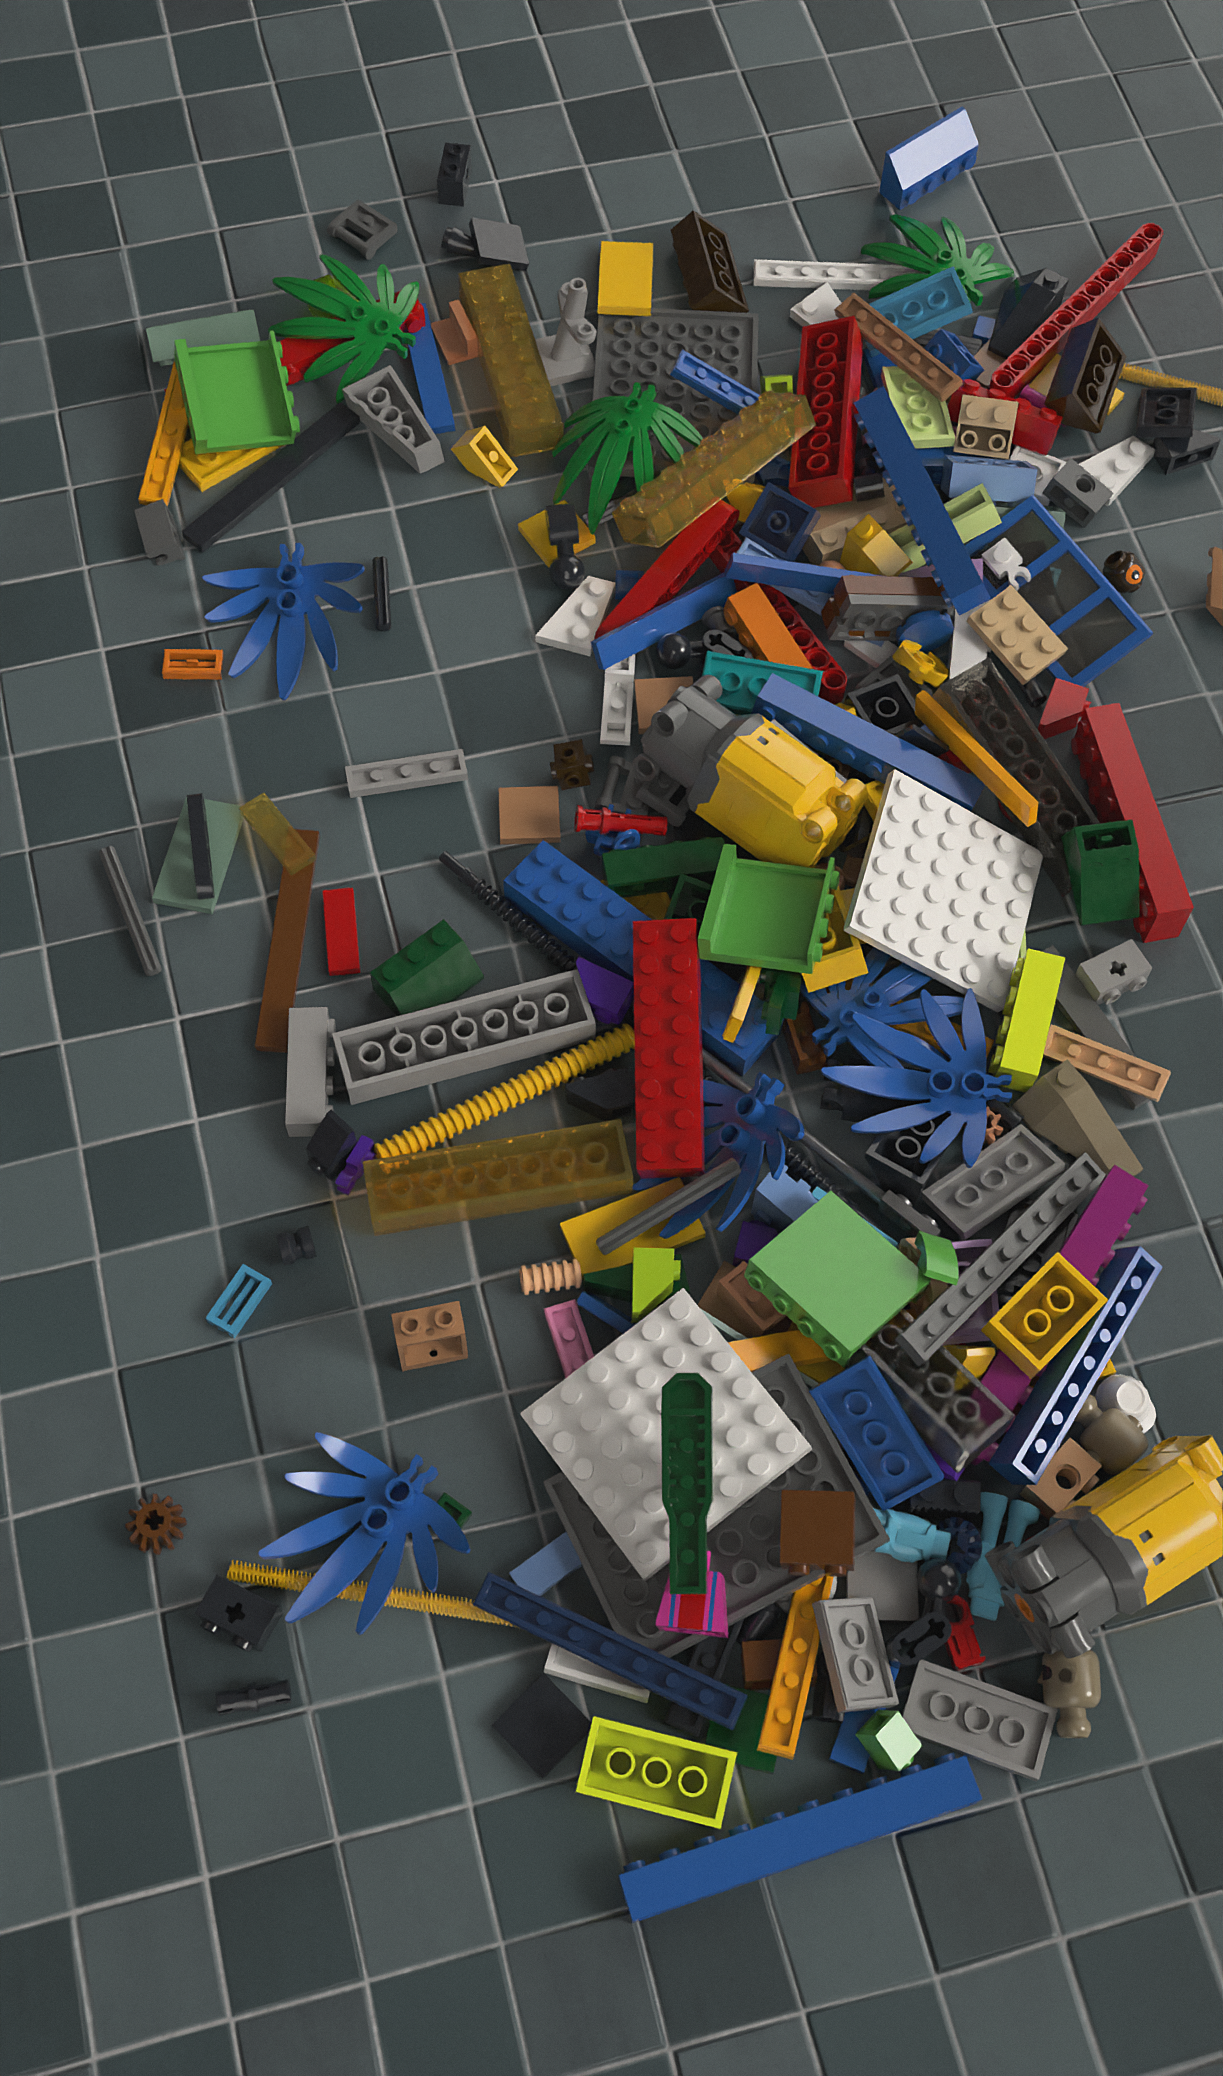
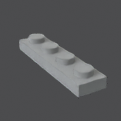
(406, 773)

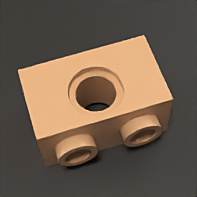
(1071, 1463)

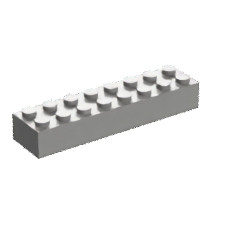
(464, 1036)

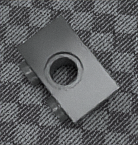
(1077, 492)

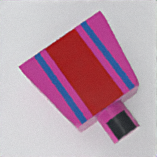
(696, 1612)

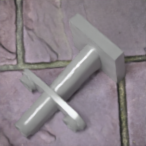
(568, 353)

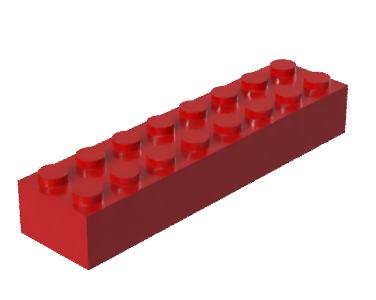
(830, 380)
(1123, 793)
(668, 1049)

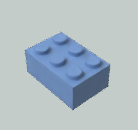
(1002, 478)

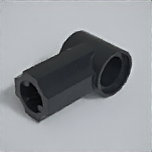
(868, 481)
(824, 1703)

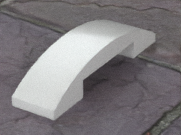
(618, 703)

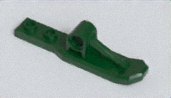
(687, 1477)

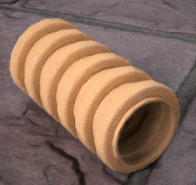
(550, 1277)

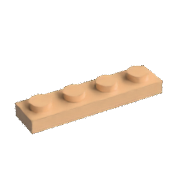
(1106, 1063)

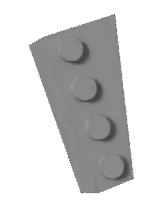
(394, 418)

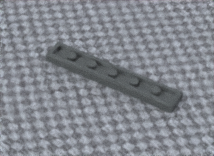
(1090, 1020)

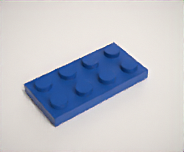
(876, 1433)

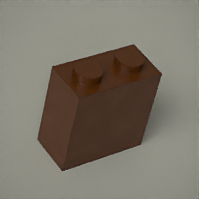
(817, 1532)

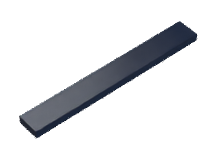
(611, 1651)

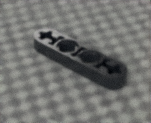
(200, 846)

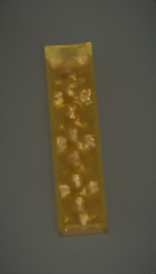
(511, 360)
(713, 468)
(497, 1177)

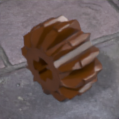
(169, 1529)

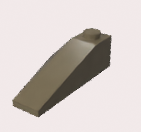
(1072, 1117)

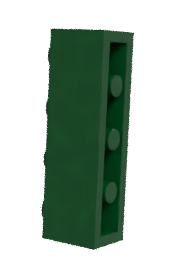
(658, 867)

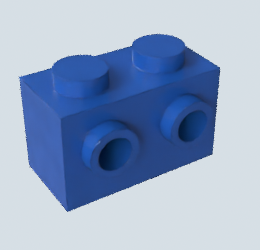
(954, 355)

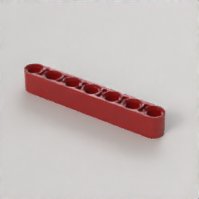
(674, 566)

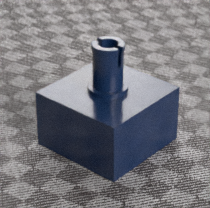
(780, 523)

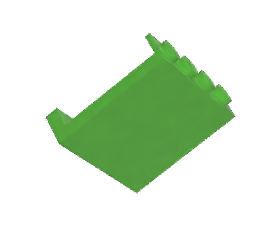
(236, 395)
(767, 913)
(835, 1277)

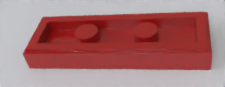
(341, 931)

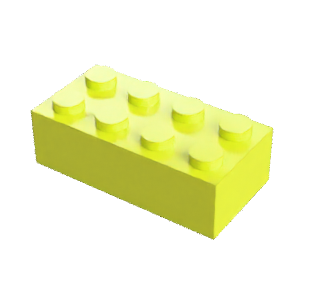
(1028, 1018)
(656, 1772)

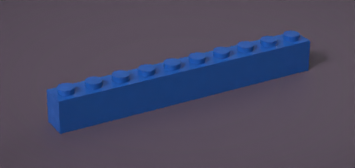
(922, 502)
(797, 1838)

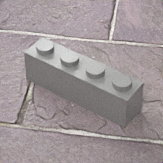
(308, 1069)

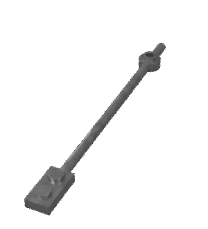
(893, 1206)

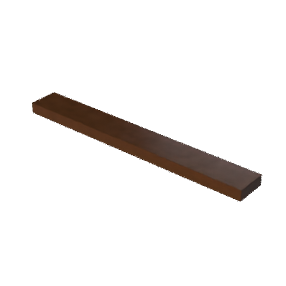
(286, 952)

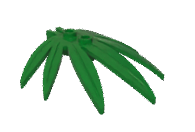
(938, 258)
(369, 322)
(626, 425)

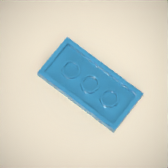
(924, 305)

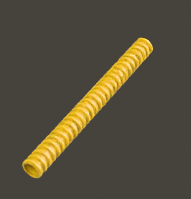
(509, 1094)

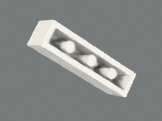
(965, 645)

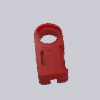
(963, 1644)

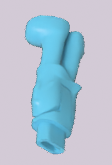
(911, 1537)
(982, 1581)

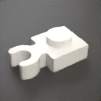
(1004, 561)

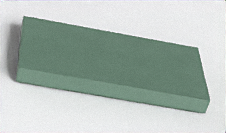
(177, 879)

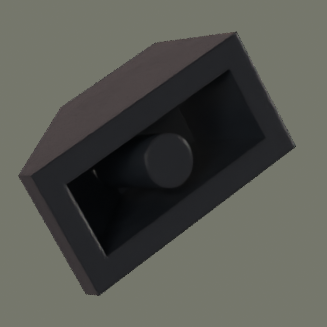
(1184, 452)
(330, 1146)

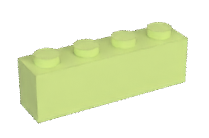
(971, 515)

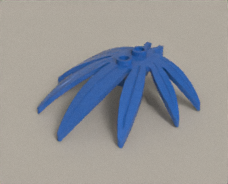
(291, 596)
(874, 1003)
(951, 1087)
(749, 1123)
(388, 1513)

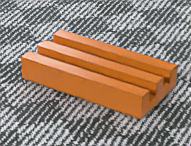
(191, 667)

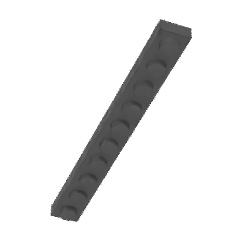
(1000, 1259)

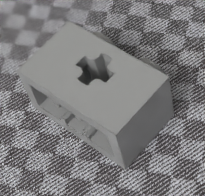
(1114, 972)

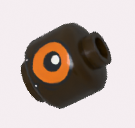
(1124, 571)

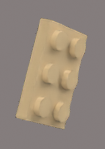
(1017, 635)

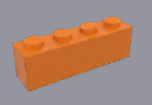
(762, 628)

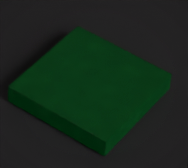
(746, 1734)

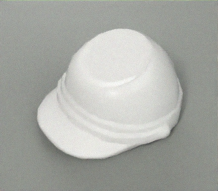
(1128, 1396)

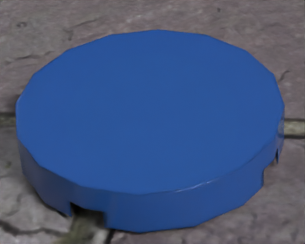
(927, 629)

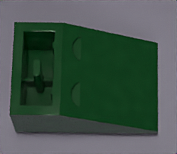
(1104, 871)

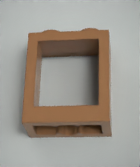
(428, 1330)

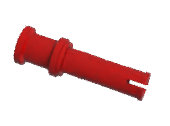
(606, 821)

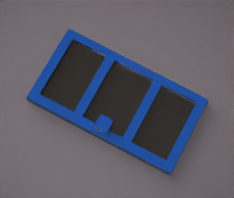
(1065, 593)

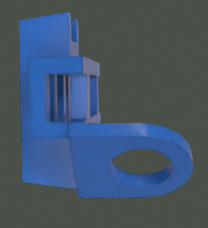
(615, 840)

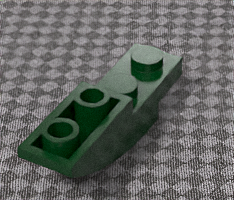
(782, 996)

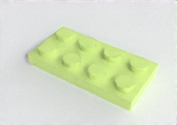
(920, 411)

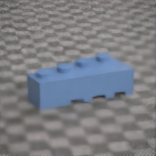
(781, 1201)

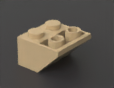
(985, 427)

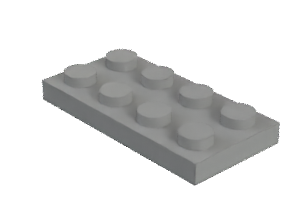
(995, 1183)
(979, 1720)

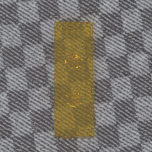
(277, 833)

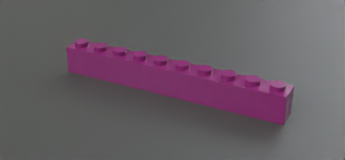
(1086, 1250)

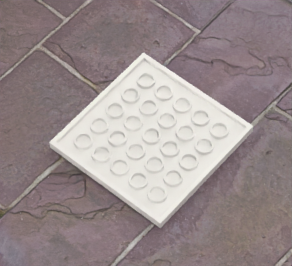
(944, 891)
(607, 1427)

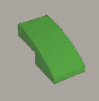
(937, 1258)

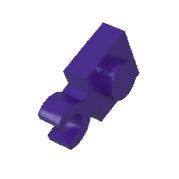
(354, 1169)

